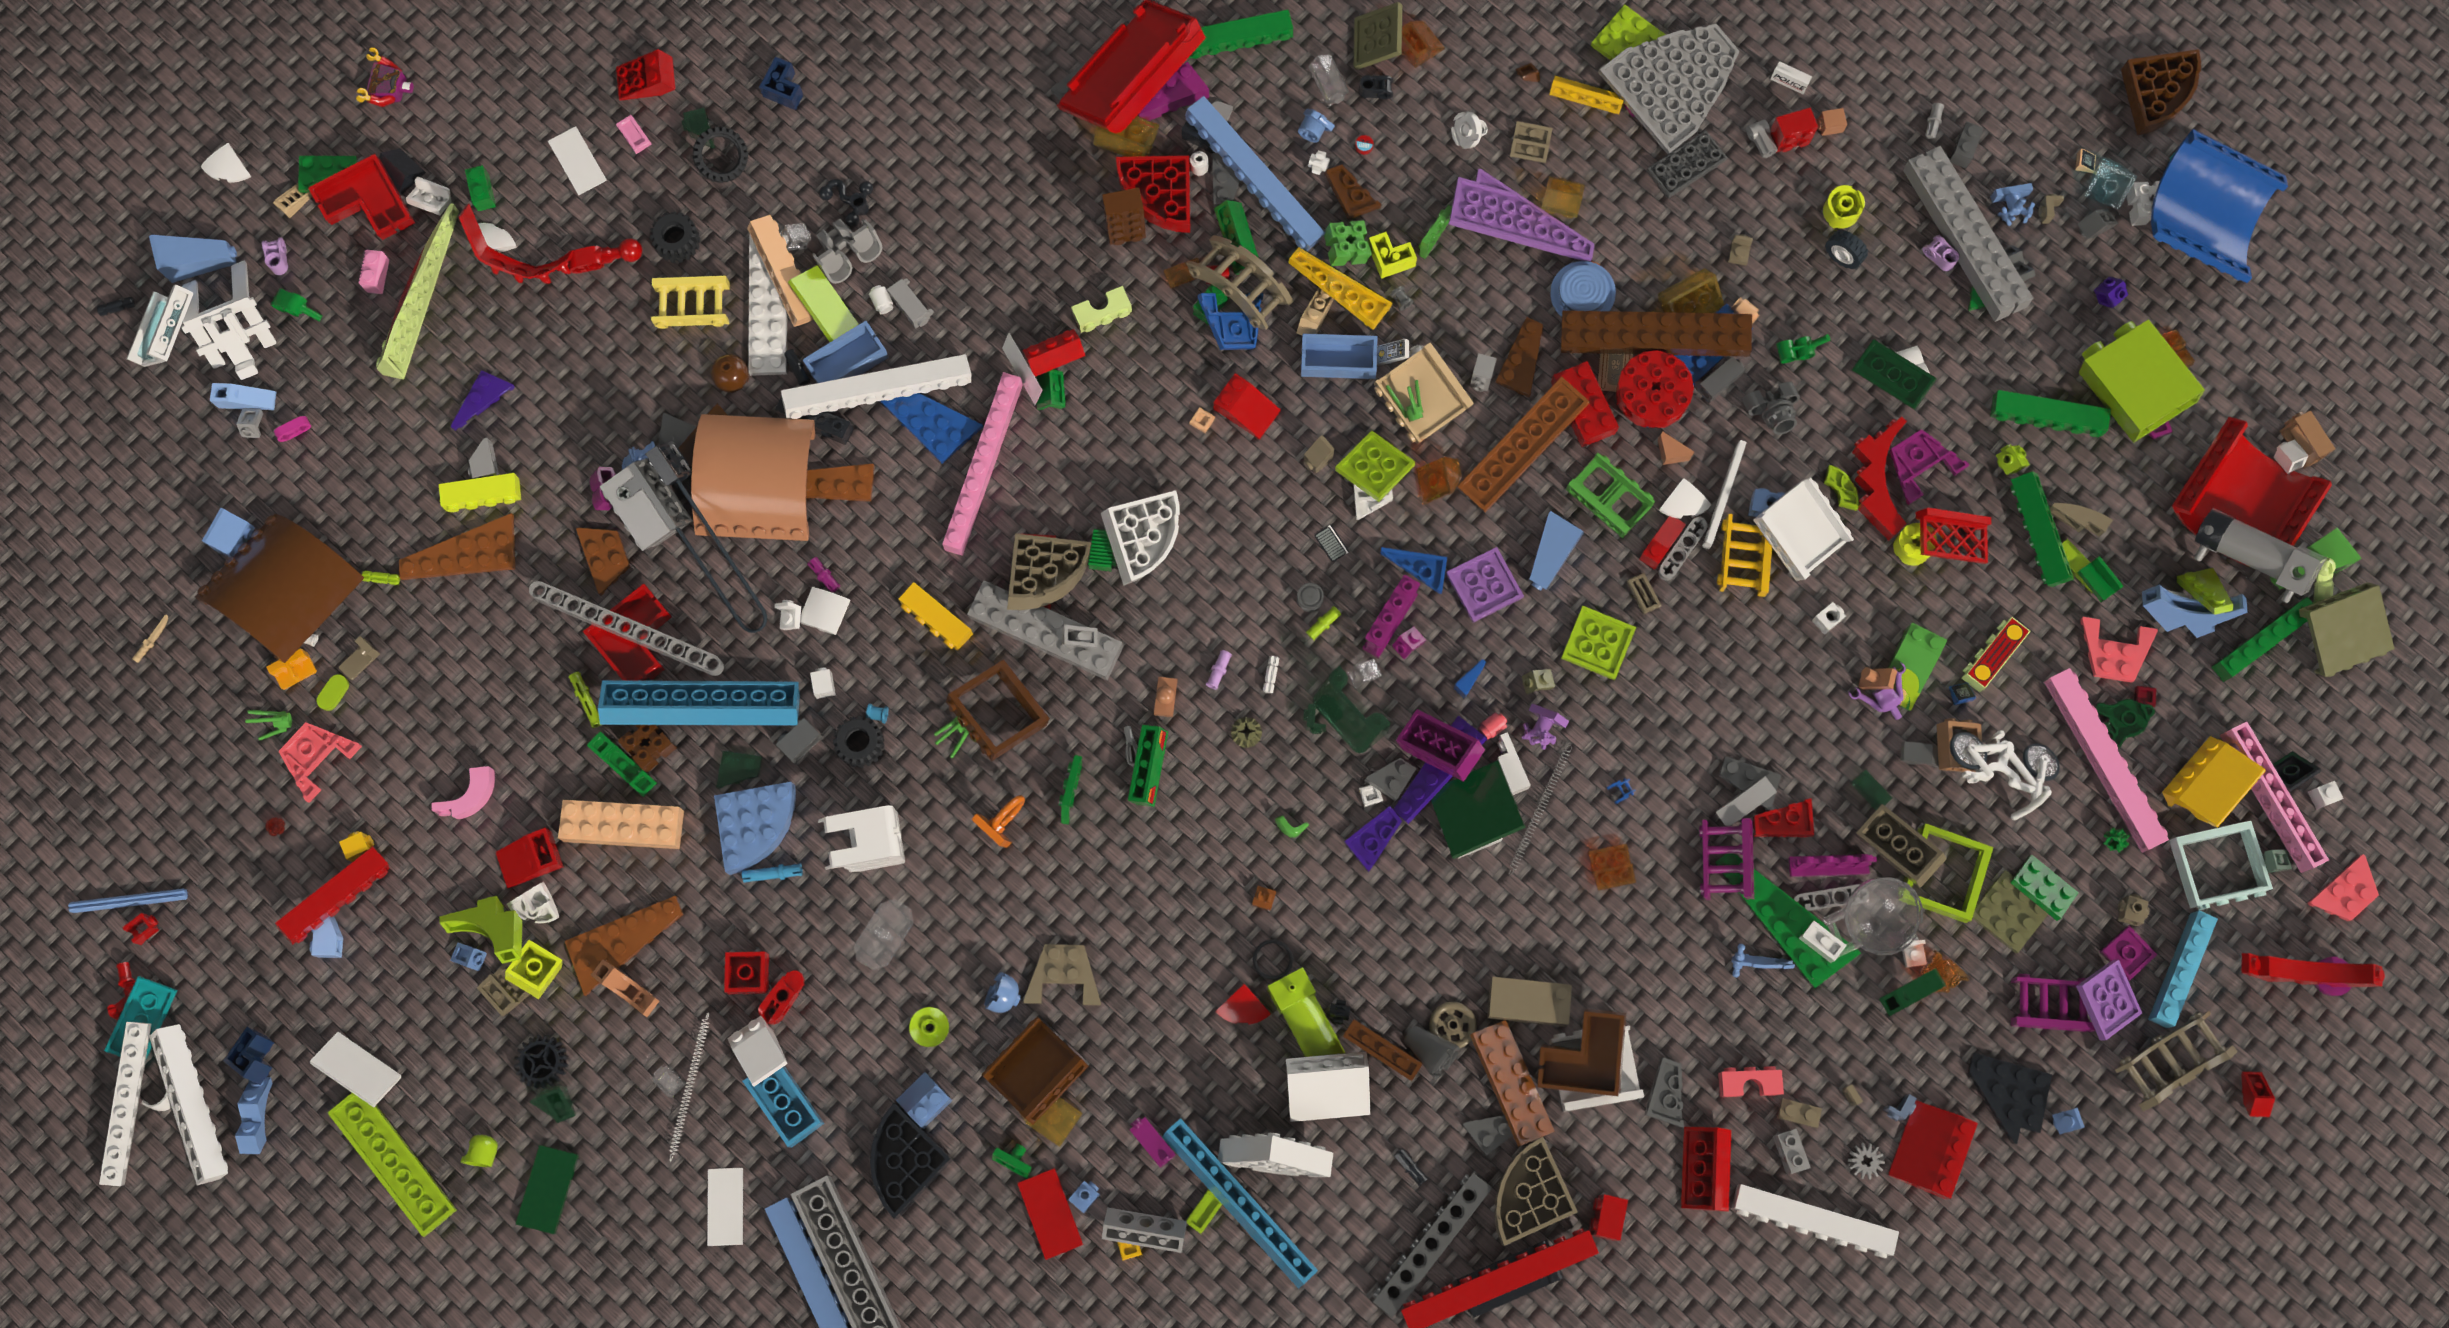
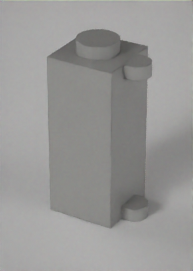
(909, 303)

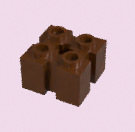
(646, 756)

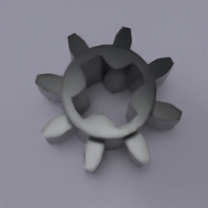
(1339, 1011)

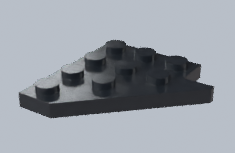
(2012, 1093)

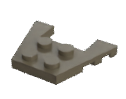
(1063, 966)

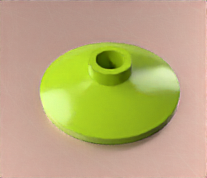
(919, 1024)

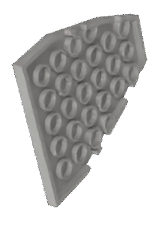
(1673, 81)

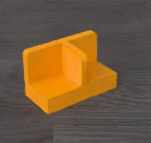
(294, 670)

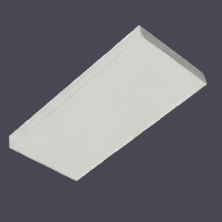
(355, 1069)

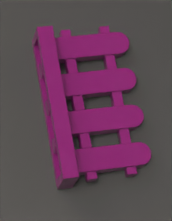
(1830, 865)

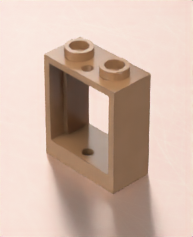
(2309, 436)
(1944, 736)

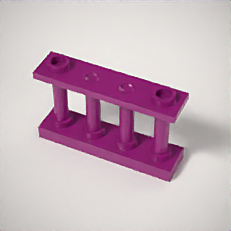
(1744, 848)
(2043, 1021)

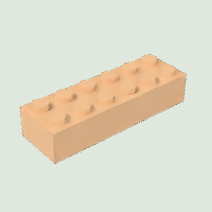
(621, 824)

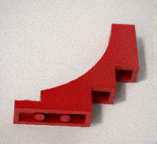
(2308, 972)

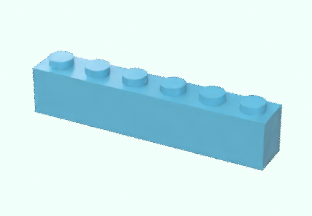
(2182, 969)

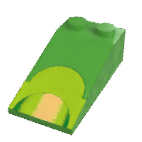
(1919, 653)

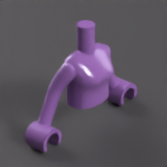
(1886, 698)

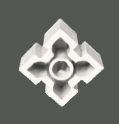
(2142, 198)

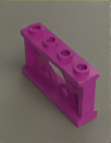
(1391, 616)

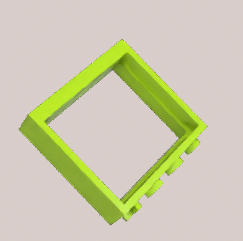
(1976, 880)

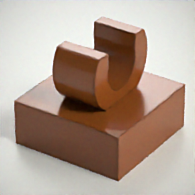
(1264, 898)

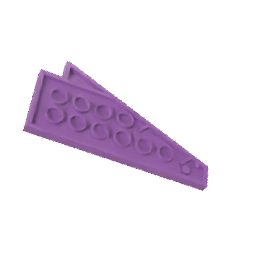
(1501, 212)

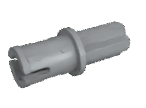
(1934, 120)

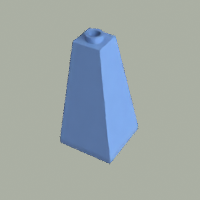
(189, 257)
(1555, 547)

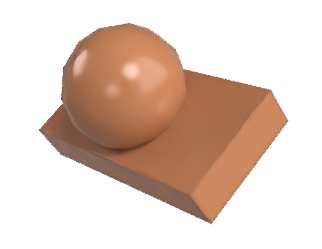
(1165, 697)

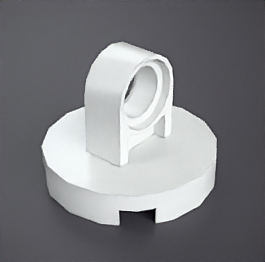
(1468, 130)

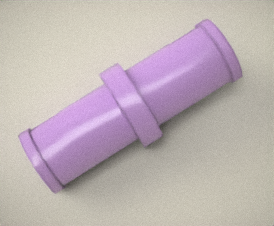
(1218, 669)

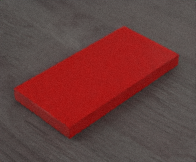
(1050, 1214)

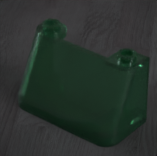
(1345, 718)

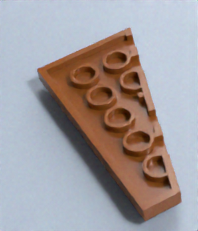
(475, 551)
(619, 939)

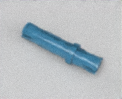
(772, 873)

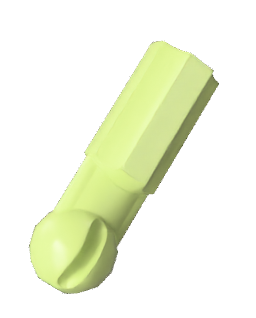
(2324, 582)

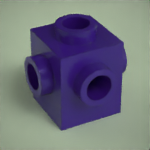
(2111, 292)

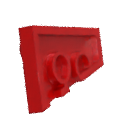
(1789, 821)

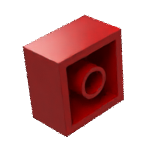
(1793, 130)
(746, 973)
(1608, 1217)

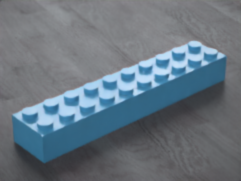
(698, 703)

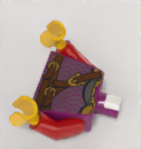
(385, 82)

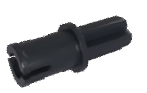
(796, 367)
(1410, 1166)

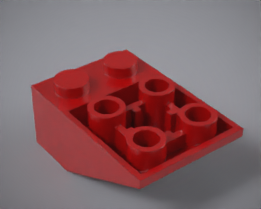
(646, 76)
(529, 857)

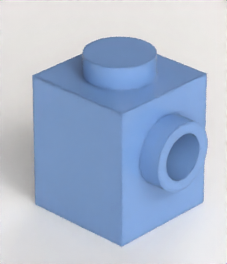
(1085, 1196)

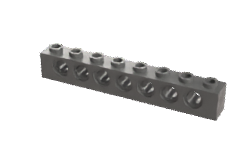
(1480, 1191)

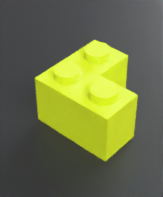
(1390, 259)

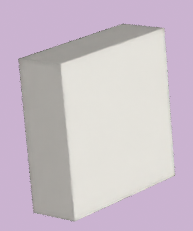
(1370, 795)

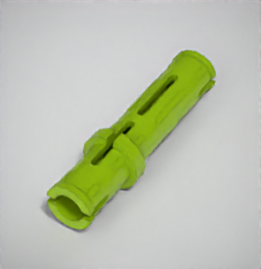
(583, 694)

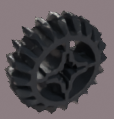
(545, 1054)

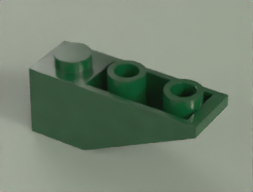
(1912, 992)

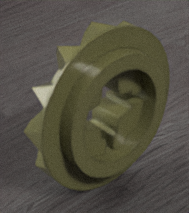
(1239, 738)

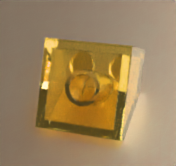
(1563, 197)
(1057, 1121)

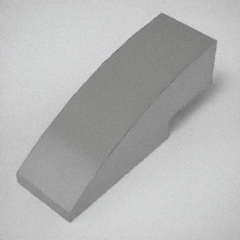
(1746, 801)

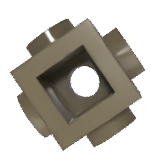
(2133, 910)

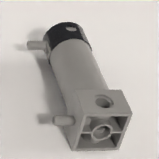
(2259, 551)

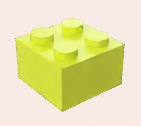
(534, 969)

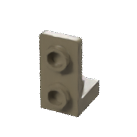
(359, 659)

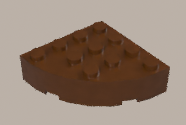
(2160, 87)

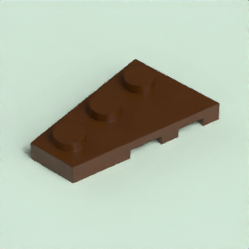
(1351, 196)

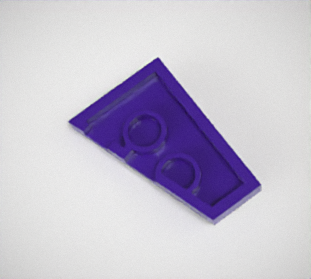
(1373, 837)

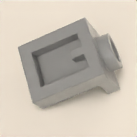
(249, 422)

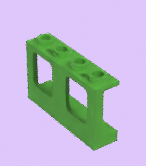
(1602, 505)

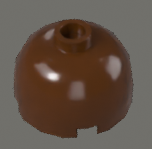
(729, 373)

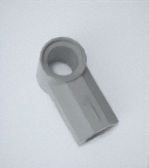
(1760, 134)

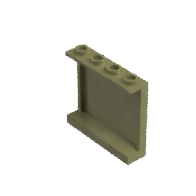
(2348, 628)

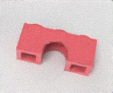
(1768, 1080)

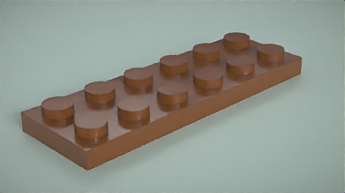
(1512, 1083)

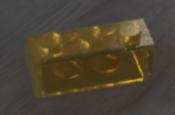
(1132, 141)
(1693, 295)

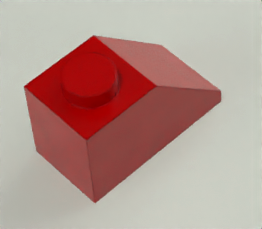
(2257, 1094)

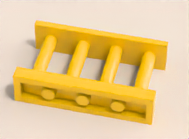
(1762, 566)

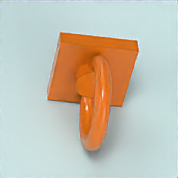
(995, 826)

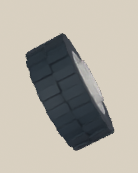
(1846, 249)

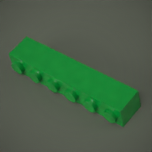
(1245, 33)
(2050, 413)
(2042, 529)
(2261, 642)

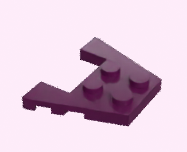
(1918, 455)

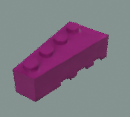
(1180, 90)

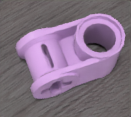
(1939, 251)
(275, 252)

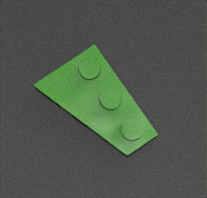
(1434, 232)

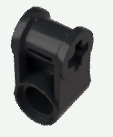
(1377, 86)

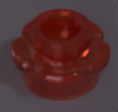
(271, 824)

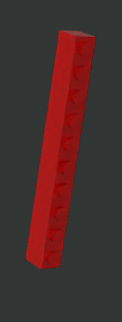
(1500, 1280)

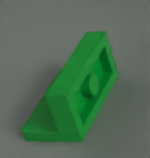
(1052, 390)
(2100, 579)

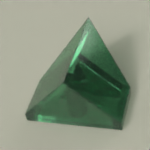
(555, 1103)

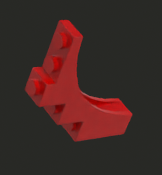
(1871, 478)

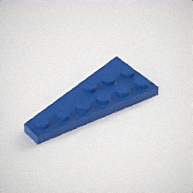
(933, 424)

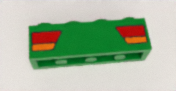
(1148, 765)

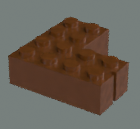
(1595, 1065)

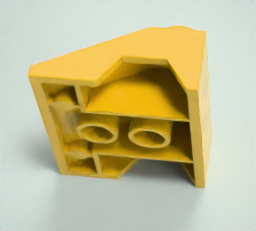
(2213, 781)

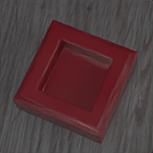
(2145, 695)

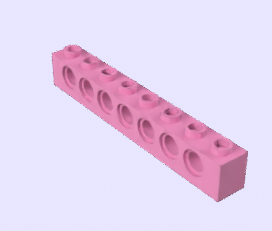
(2278, 802)

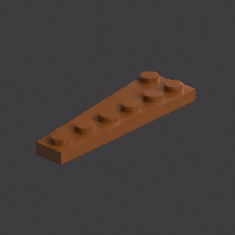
(841, 483)

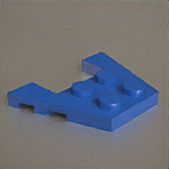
(1230, 329)

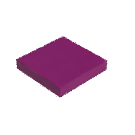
(2130, 950)

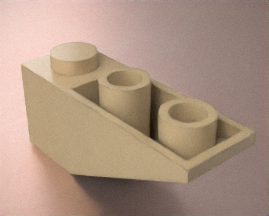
(1315, 313)

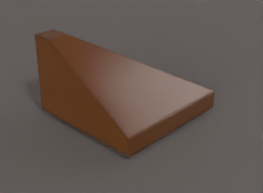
(1528, 73)

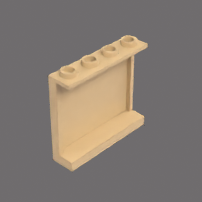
(1439, 392)

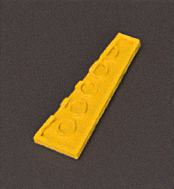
(1352, 295)

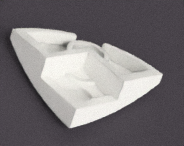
(225, 165)
(497, 238)
(1685, 501)
(535, 904)

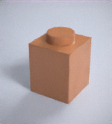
(1832, 122)

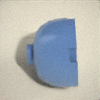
(1003, 994)

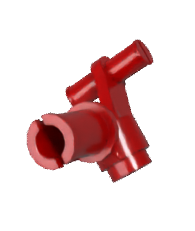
(127, 983)

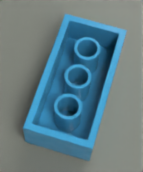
(785, 1106)

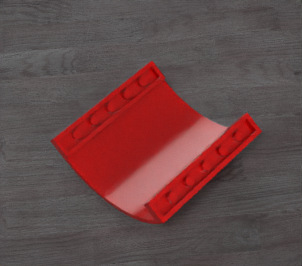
(2249, 488)

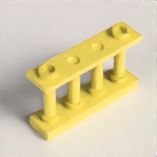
(685, 284)

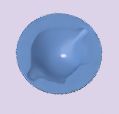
(1582, 288)

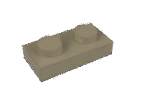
(1799, 1113)

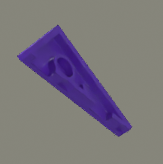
(482, 394)

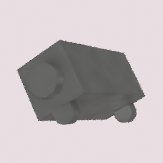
(1720, 379)

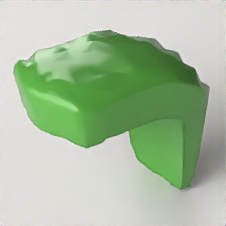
(1287, 829)

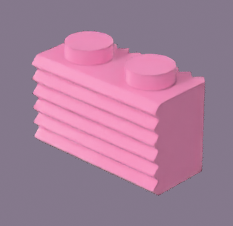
(374, 271)

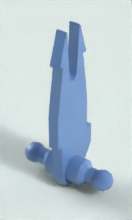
(1741, 959)

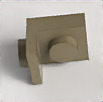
(1740, 249)

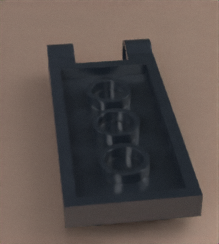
(1517, 1293)

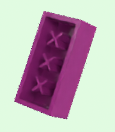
(1440, 745)

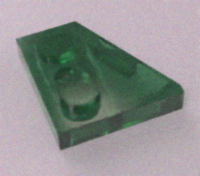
(737, 768)

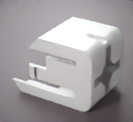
(873, 838)

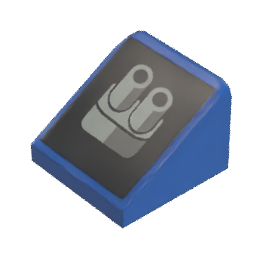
(1962, 693)

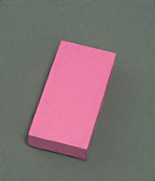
(633, 134)

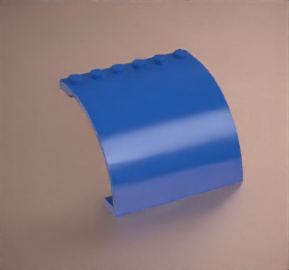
(2212, 203)

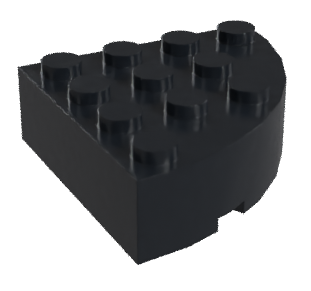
(903, 1161)

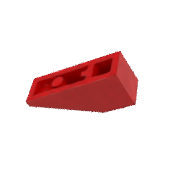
(1662, 542)

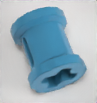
(877, 713)

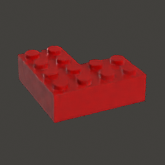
(364, 187)
(628, 658)

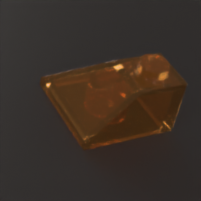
(1438, 479)

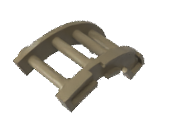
(1252, 265)
(2182, 1077)

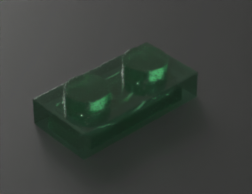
(1871, 790)

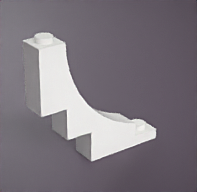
(1513, 771)

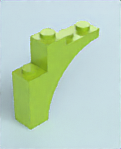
(492, 922)

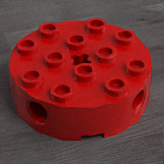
(1672, 389)

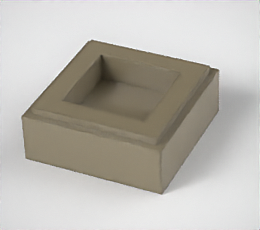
(1852, 1095)

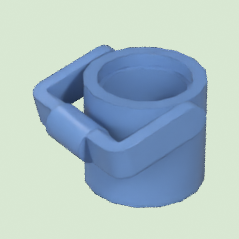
(1314, 125)

